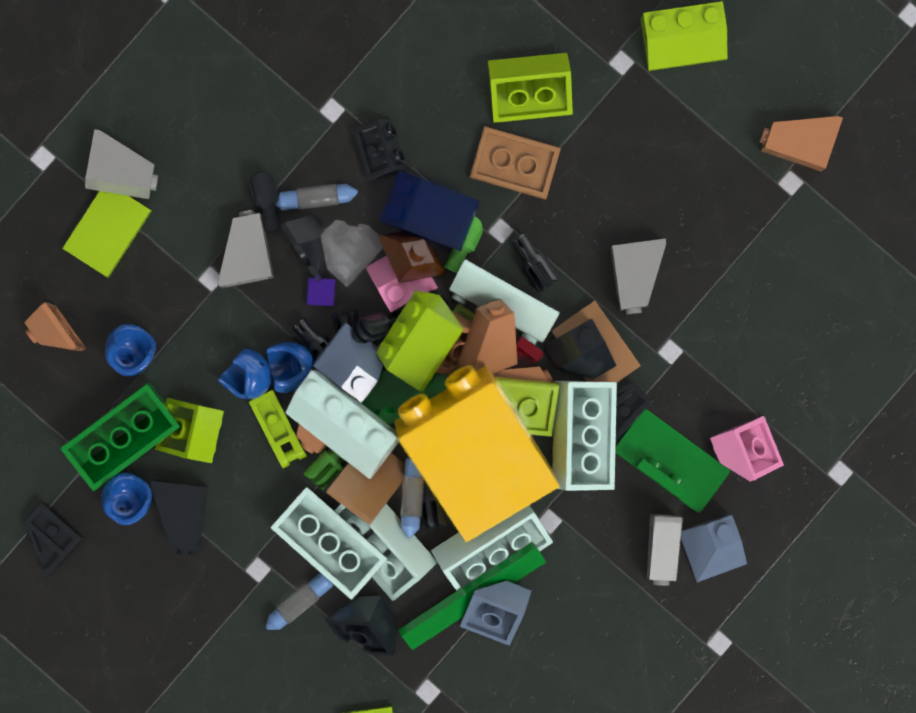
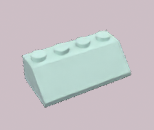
(481, 288)
(342, 423)
(585, 435)
(329, 543)
(405, 556)
(468, 560)

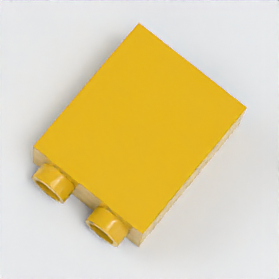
(474, 451)

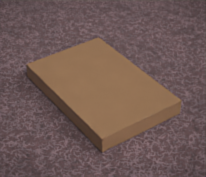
(515, 163)
(620, 352)
(364, 495)

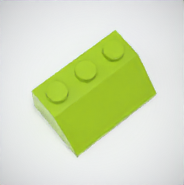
(685, 36)
(530, 87)
(419, 339)

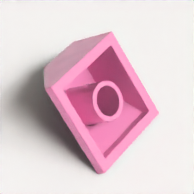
(395, 293)
(748, 449)

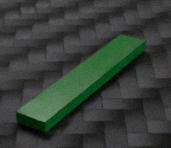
(455, 605)

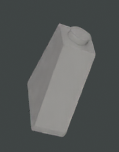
(118, 169)
(246, 252)
(635, 272)
(663, 548)

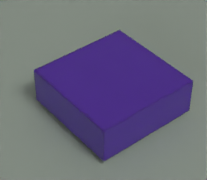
(321, 292)

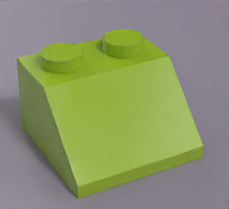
(197, 431)

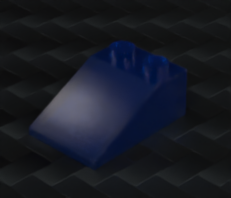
(429, 211)

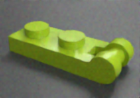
(277, 428)

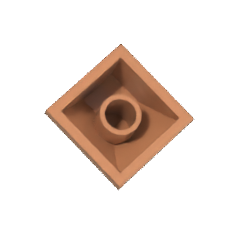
(51, 329)

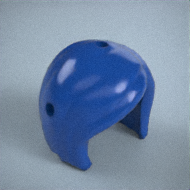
(129, 349)
(289, 365)
(247, 376)
(128, 494)

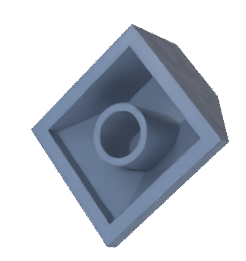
(350, 363)
(713, 547)
(497, 611)

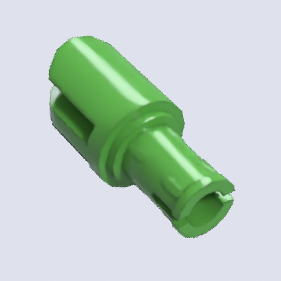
(457, 257)
(325, 468)

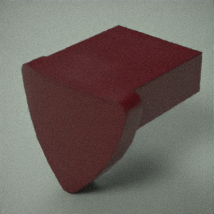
(526, 353)

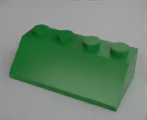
(120, 436)

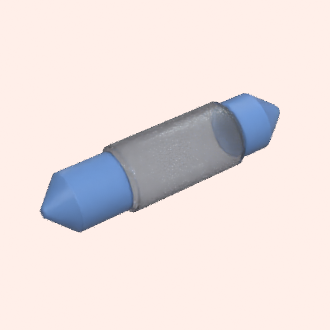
(316, 196)
(411, 498)
(298, 602)

